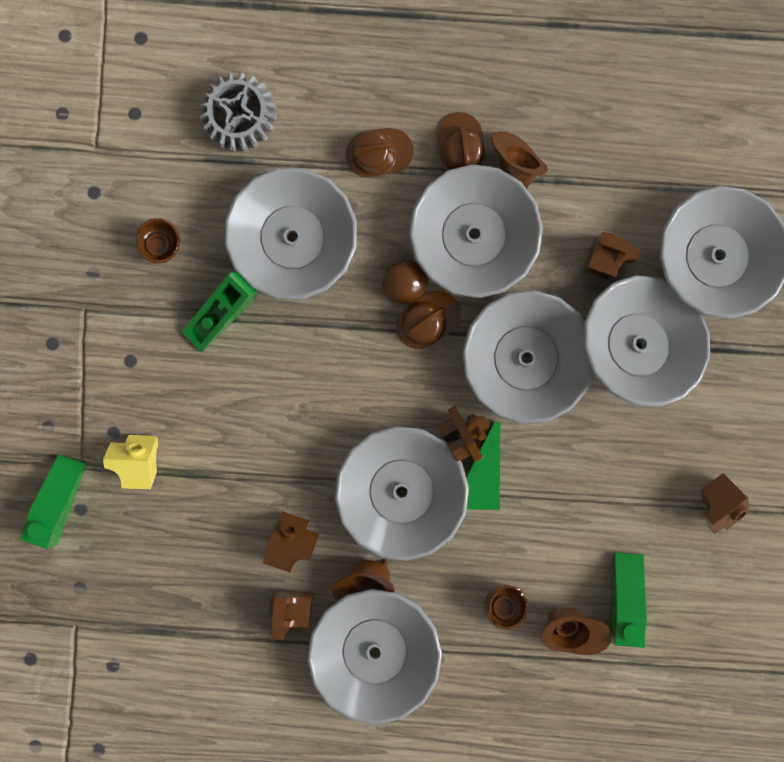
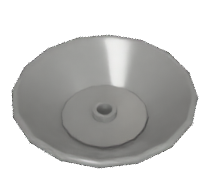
(479, 201)
(286, 204)
(745, 235)
(671, 338)
(558, 364)
(408, 524)
(367, 685)

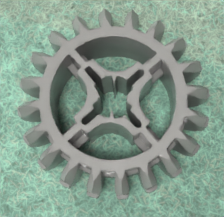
(245, 91)

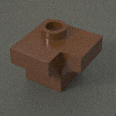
(608, 254)
(725, 502)
(290, 542)
(289, 611)

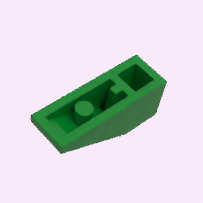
(219, 311)
(484, 475)
(53, 503)
(628, 600)

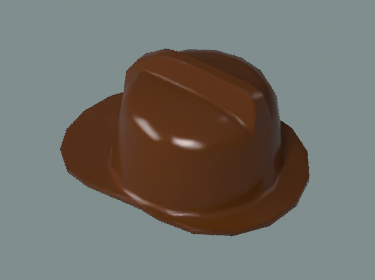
(460, 141)
(379, 152)
(517, 158)
(428, 319)
(364, 576)
(573, 633)

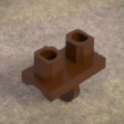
(465, 446)

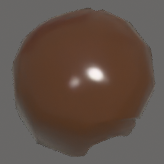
(157, 240)
(404, 282)
(506, 606)

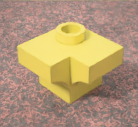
(133, 461)

